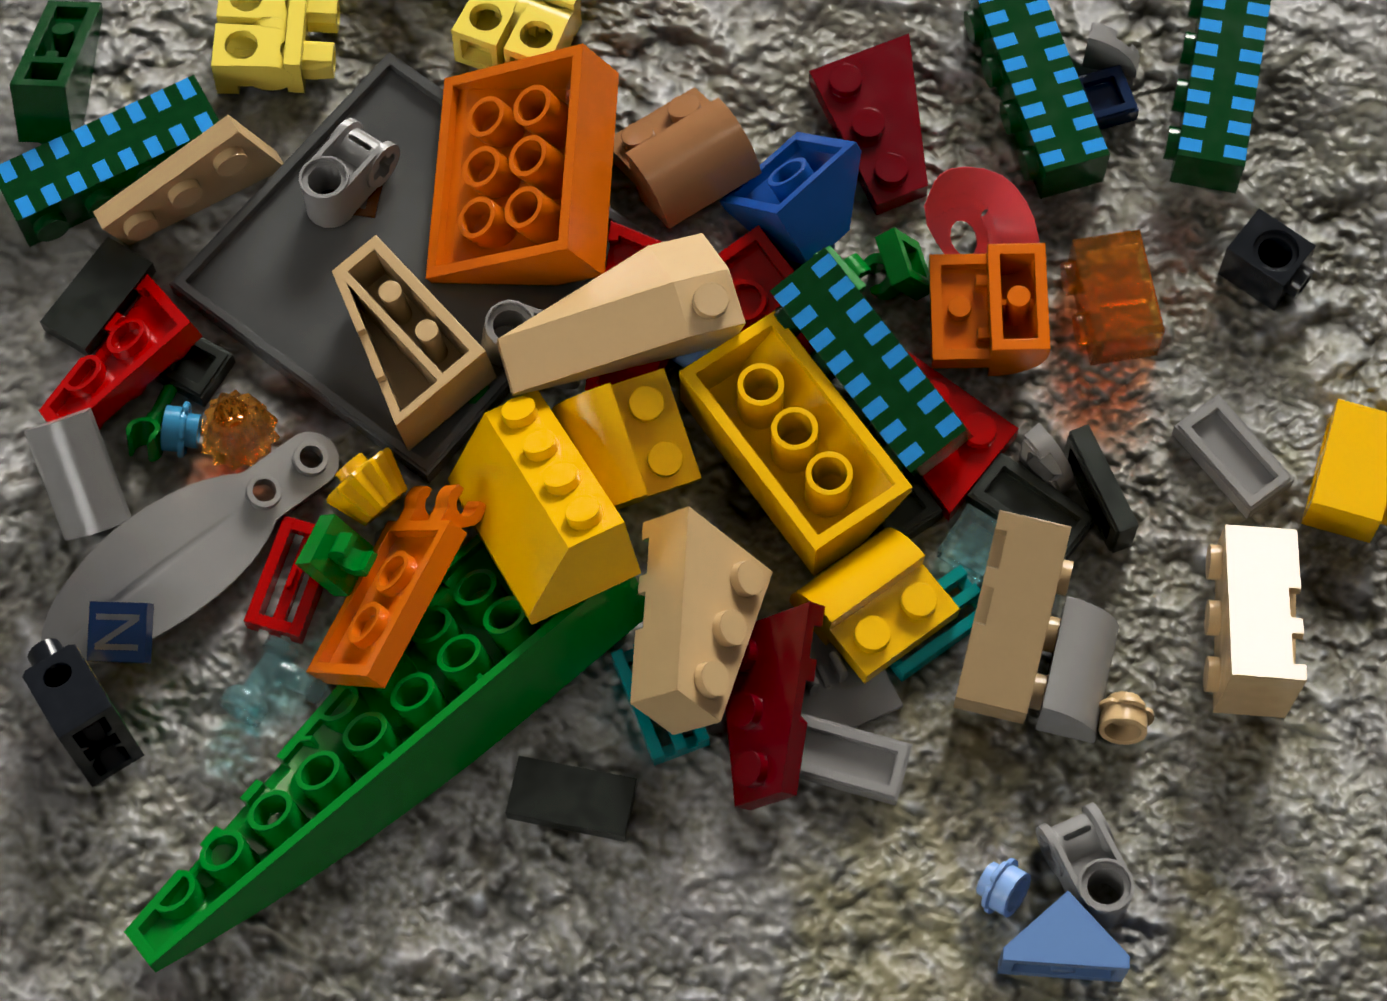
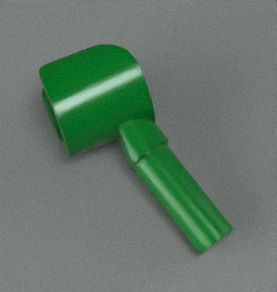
(147, 429)

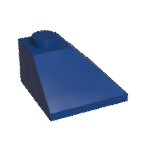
(801, 195)

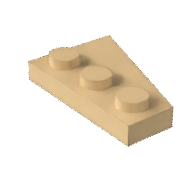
(190, 180)

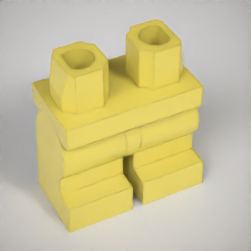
(513, 30)
(270, 44)

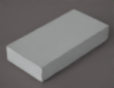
(1232, 456)
(853, 760)

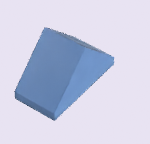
(1065, 945)

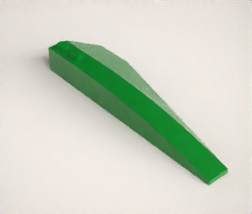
(382, 751)

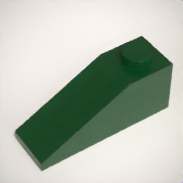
(56, 71)

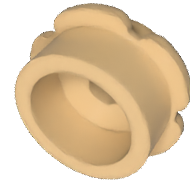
(1124, 718)

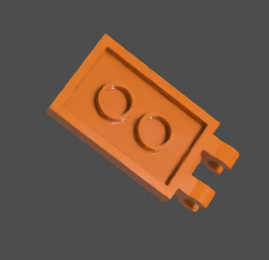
(395, 594)

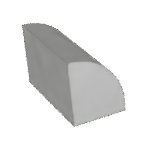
(78, 475)
(1078, 671)

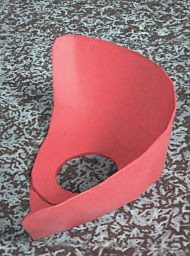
(964, 195)

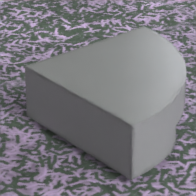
(1106, 51)
(1046, 459)

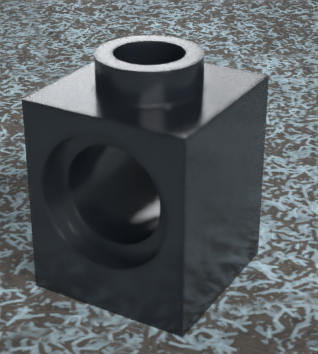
(1270, 239)

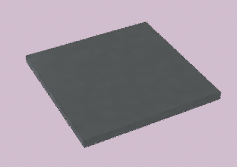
(275, 287)

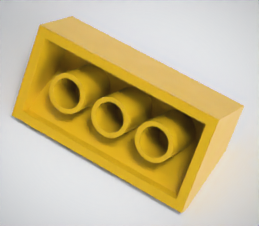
(793, 441)
(544, 509)

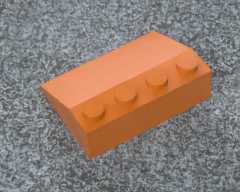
(525, 171)

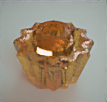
(237, 430)

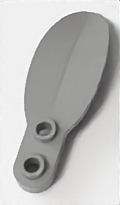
(190, 542)

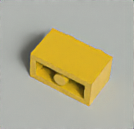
(1350, 474)

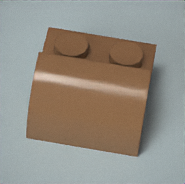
(685, 156)

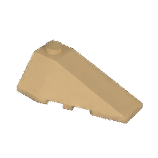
(640, 312)

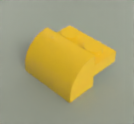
(631, 437)
(878, 603)

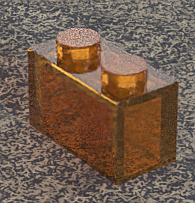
(1113, 298)

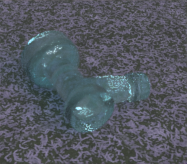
(277, 664)

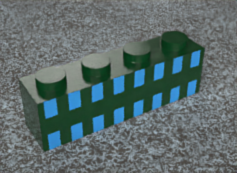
(1218, 93)
(1038, 94)
(87, 167)
(870, 364)

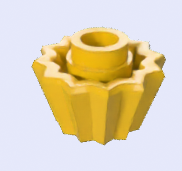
(368, 486)

